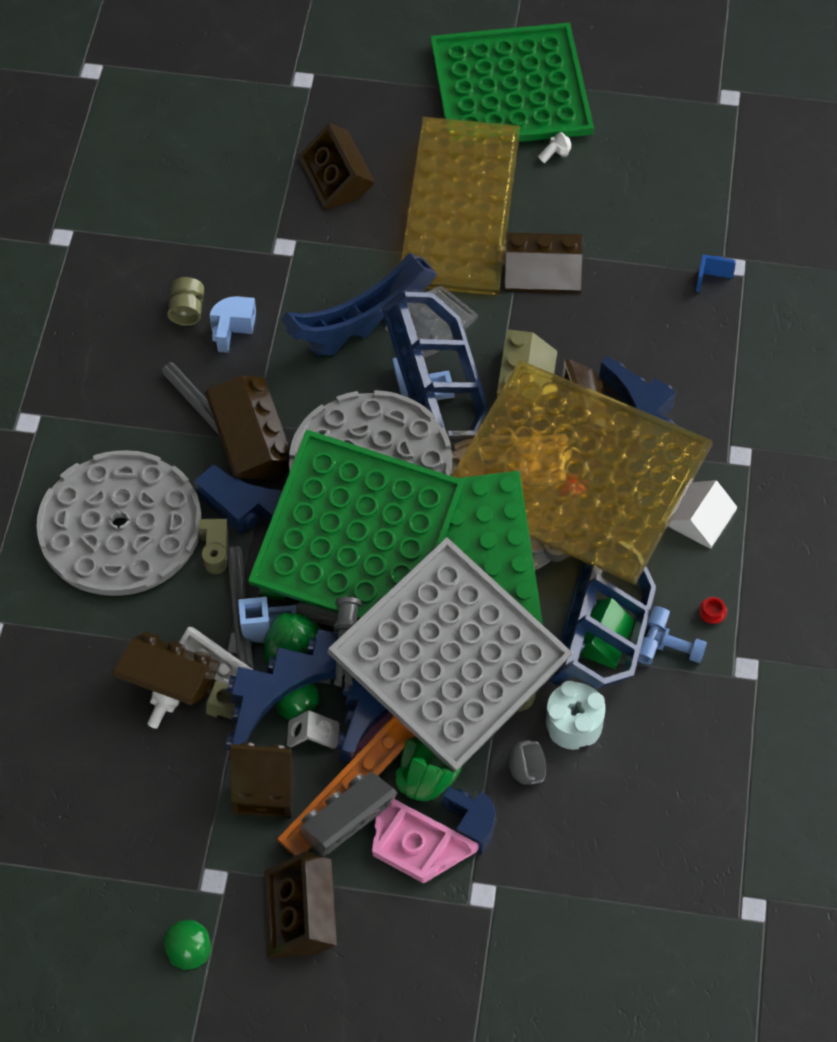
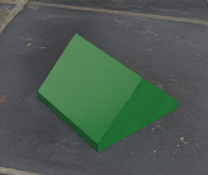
(615, 618)

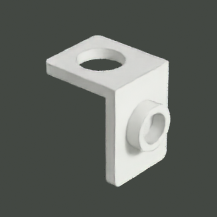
(315, 728)

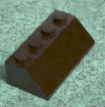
(249, 428)

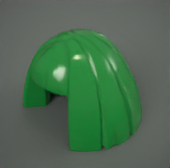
(290, 633)
(422, 772)

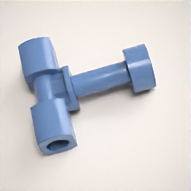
(658, 638)

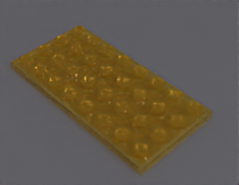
(462, 202)

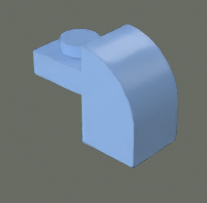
(230, 316)
(257, 617)

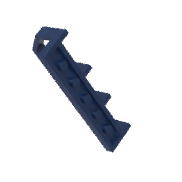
(413, 366)
(579, 621)

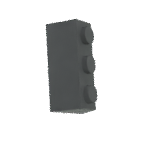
(346, 813)

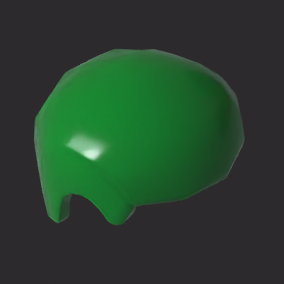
(298, 702)
(187, 944)

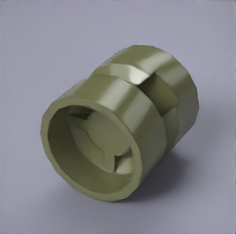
(185, 301)

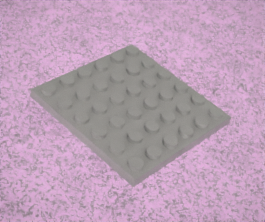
(450, 654)

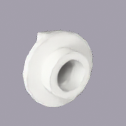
(559, 144)
(162, 704)

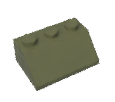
(528, 348)

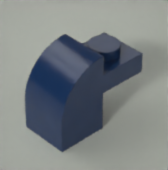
(477, 815)

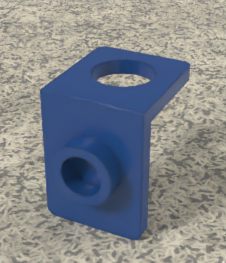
(715, 266)

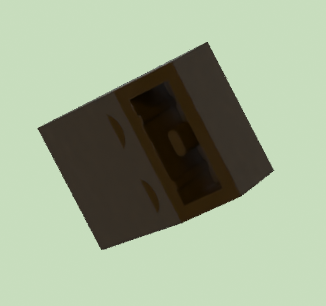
(262, 780)

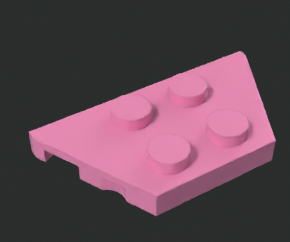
(418, 843)

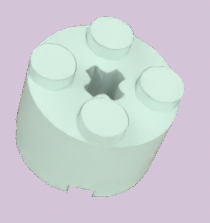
(575, 715)

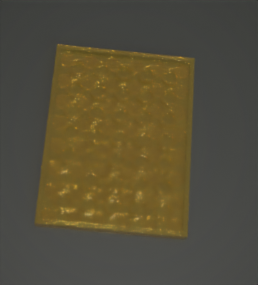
(591, 468)

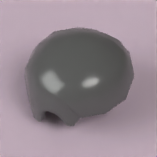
(527, 762)

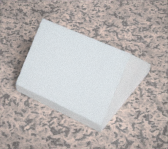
(703, 512)

